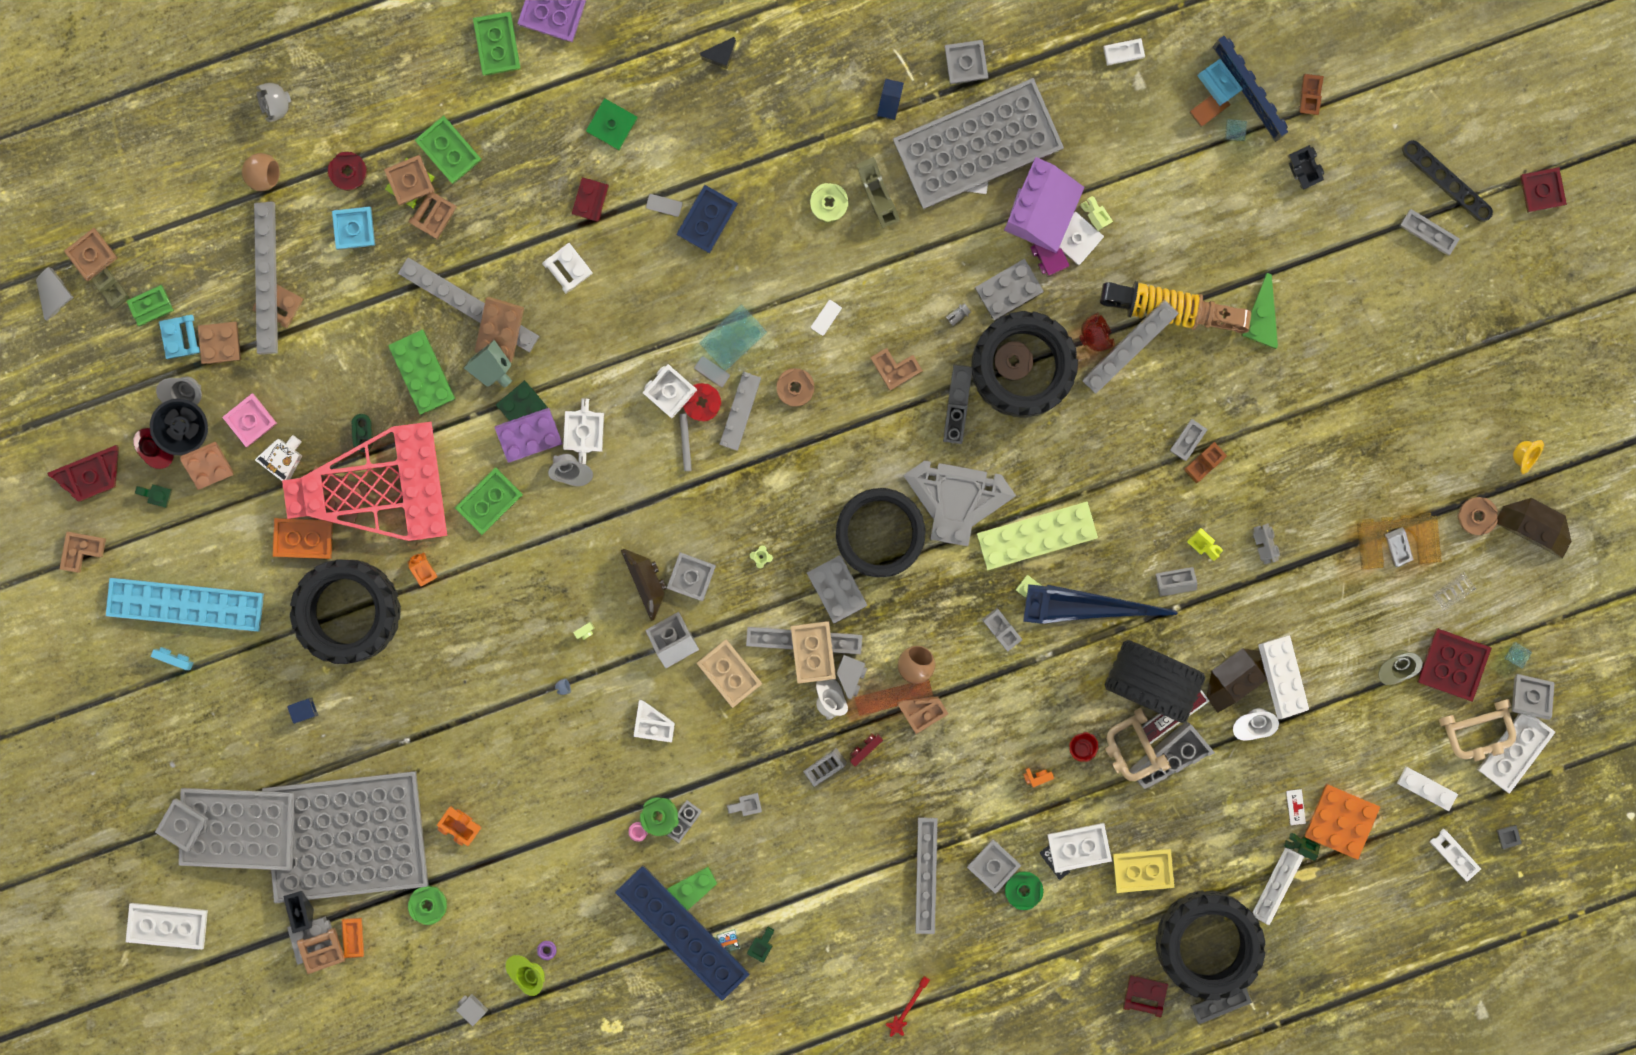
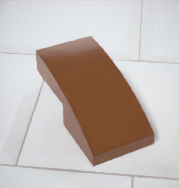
(1311, 94)
(1208, 110)
(1205, 462)

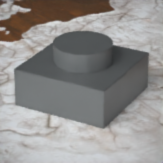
(1508, 836)

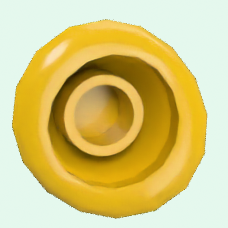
(1527, 454)

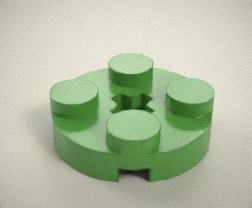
(669, 819)
(423, 915)

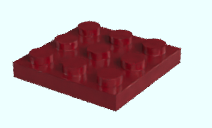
(1454, 664)

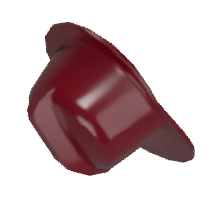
(149, 451)

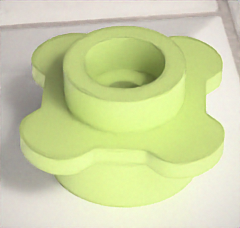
(766, 557)

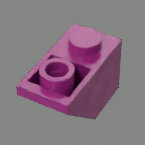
(1050, 261)

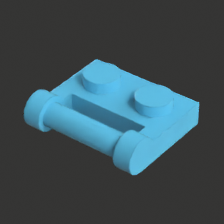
(173, 337)

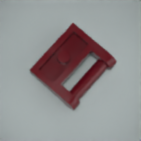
(1145, 989)

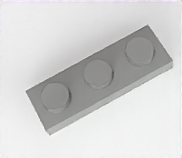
(1429, 232)

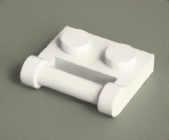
(572, 263)

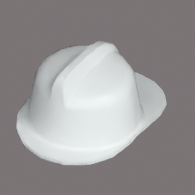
(830, 699)
(1255, 724)

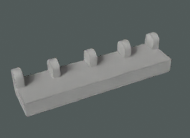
(740, 411)

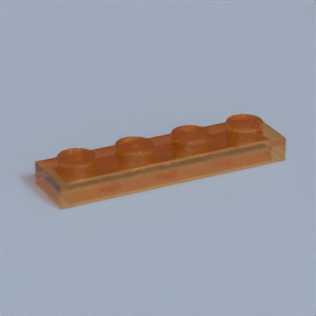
(888, 697)

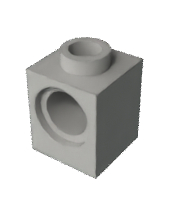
(471, 1009)

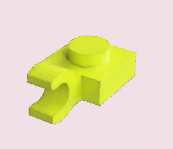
(1204, 543)

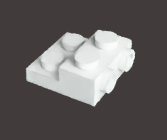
(669, 390)

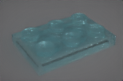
(733, 337)

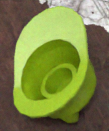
(525, 974)

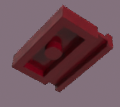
(590, 199)

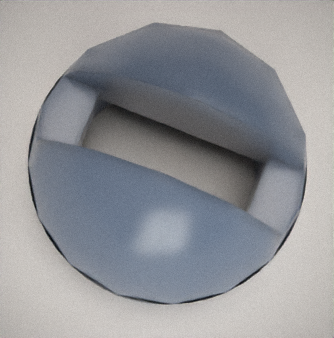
(563, 686)

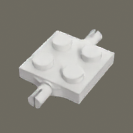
(583, 431)

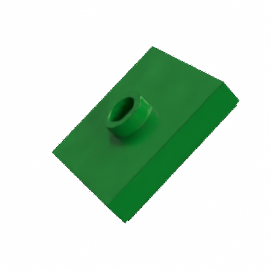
(611, 124)

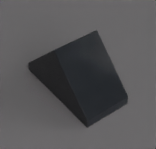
(720, 53)
(299, 911)

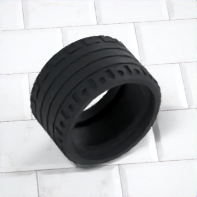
(912, 513)
(1155, 681)

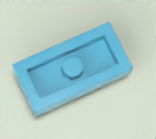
(165, 655)

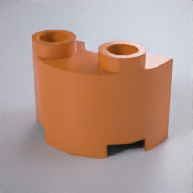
(458, 825)

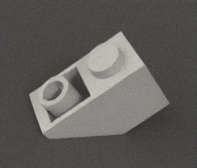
(849, 673)

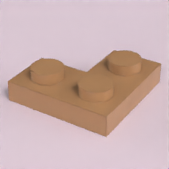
(893, 373)
(76, 546)

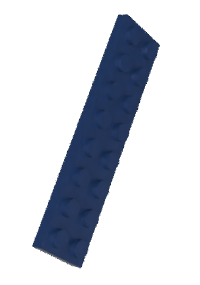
(682, 932)

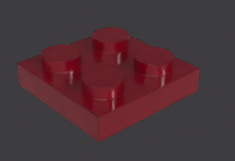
(1543, 190)
(871, 743)

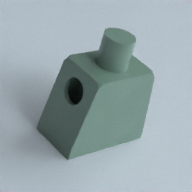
(490, 365)

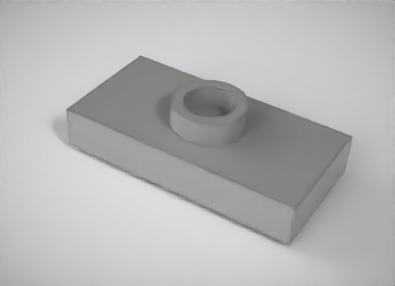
(1399, 547)

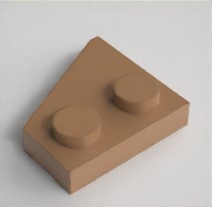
(922, 712)

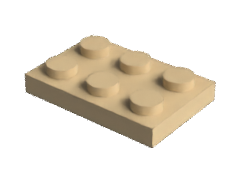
(813, 652)
(729, 673)

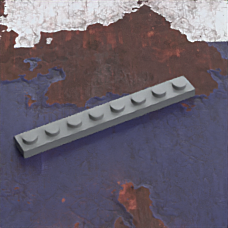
(266, 278)
(457, 297)

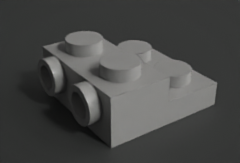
(319, 926)

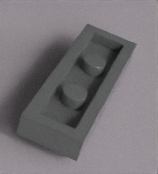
(1210, 1009)

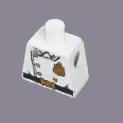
(281, 458)

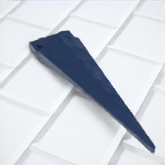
(1059, 604)

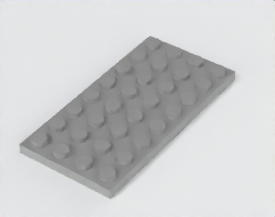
(978, 143)

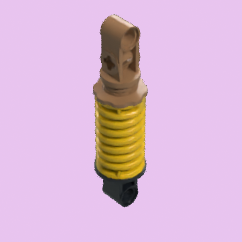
(1191, 309)

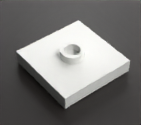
(1079, 239)

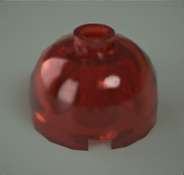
(1096, 333)

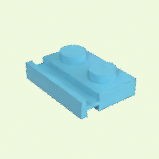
(1220, 82)

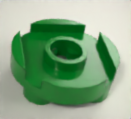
(1031, 898)

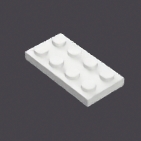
(1283, 677)
(1510, 767)
(166, 926)

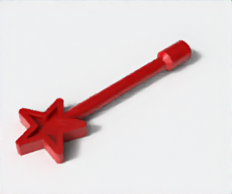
(897, 1024)

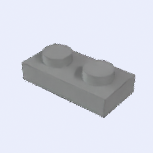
(1188, 440)

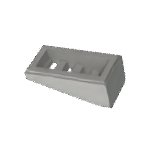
(839, 759)

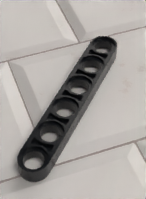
(1445, 183)

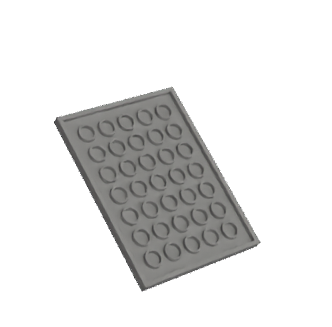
(354, 837)

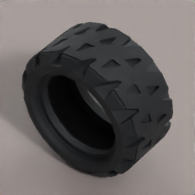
(1049, 332)
(304, 611)
(1239, 973)

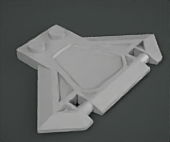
(957, 498)

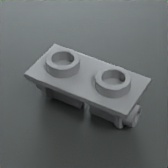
(1266, 537)

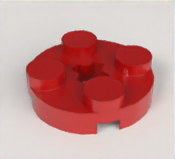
(712, 407)

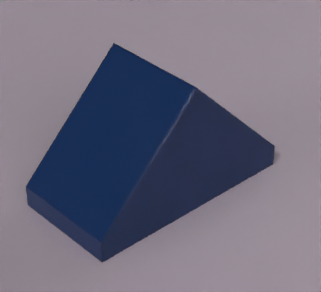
(890, 99)

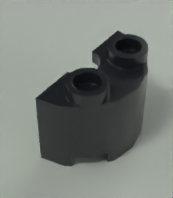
(1305, 168)

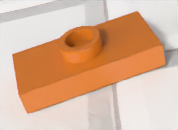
(352, 937)

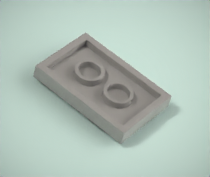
(1009, 289)
(837, 589)

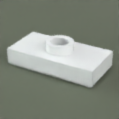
(1124, 52)

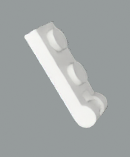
(1455, 855)

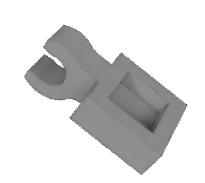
(748, 805)

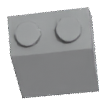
(672, 640)

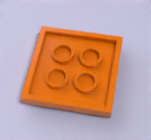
(1342, 821)

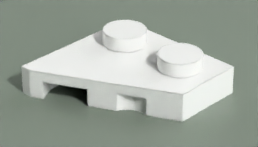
(652, 724)

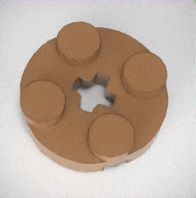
(1020, 369)
(784, 385)
(1488, 516)

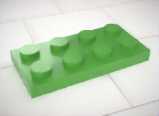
(421, 372)

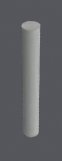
(685, 442)

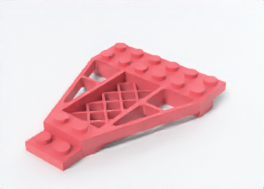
(418, 482)

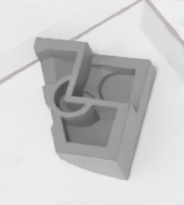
(52, 293)

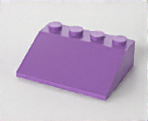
(1044, 206)

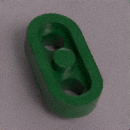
(360, 433)

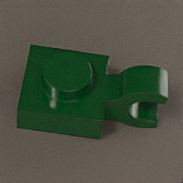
(156, 496)
(1305, 846)
(760, 947)

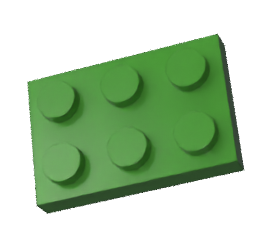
(496, 43)
(448, 149)
(489, 501)

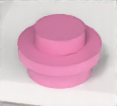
(637, 832)

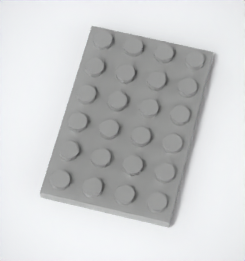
(241, 829)

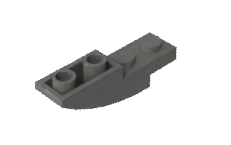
(957, 404)

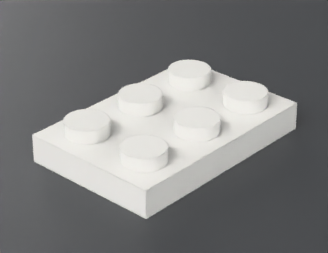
(1079, 847)

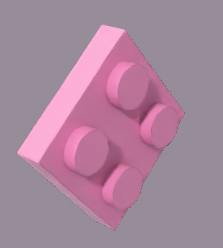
(249, 420)

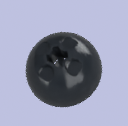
(169, 430)

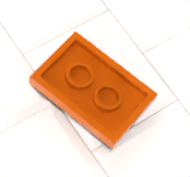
(302, 538)

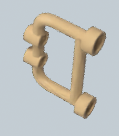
(1114, 751)
(1479, 753)

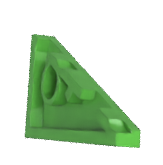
(1263, 318)

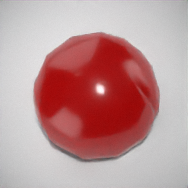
(1083, 747)

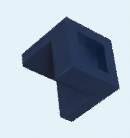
(302, 710)

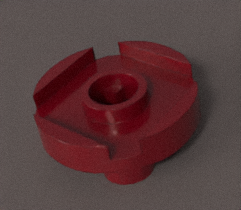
(355, 163)

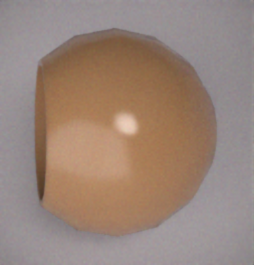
(260, 172)
(916, 664)

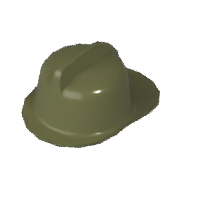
(1399, 667)

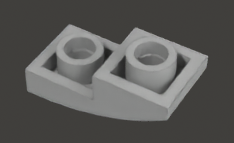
(687, 816)

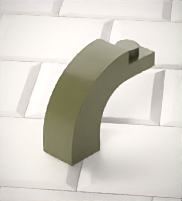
(877, 192)

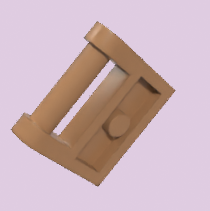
(437, 217)
(287, 301)
(322, 957)

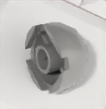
(273, 101)

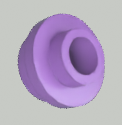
(546, 956)

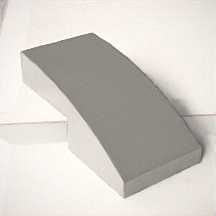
(1002, 629)

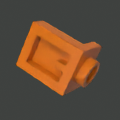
(421, 569)
(1041, 777)

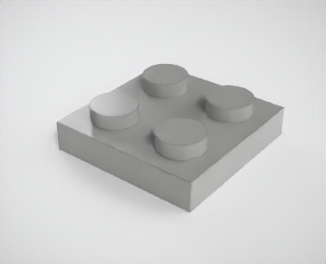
(966, 62)
(691, 576)
(1533, 697)
(181, 825)
(994, 866)

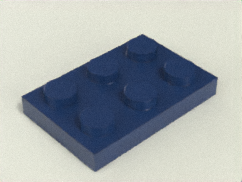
(707, 219)

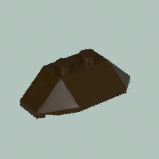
(1537, 525)
(646, 581)
(1235, 678)

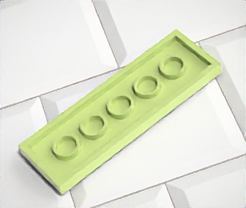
(1037, 535)

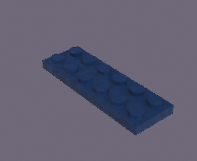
(1255, 95)

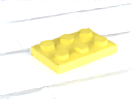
(1143, 870)

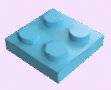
(353, 228)

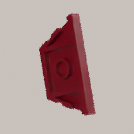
(89, 475)

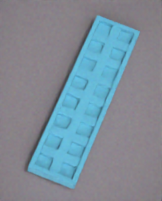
(184, 604)

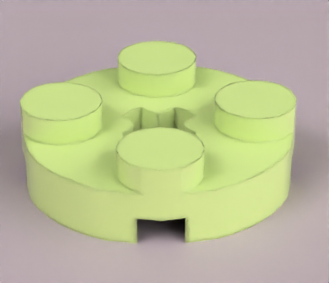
(818, 200)

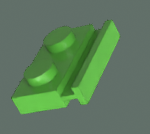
(150, 305)

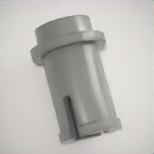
(958, 314)

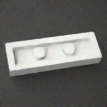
(1427, 788)

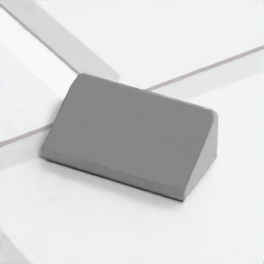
(1176, 581)

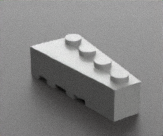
(1180, 748)

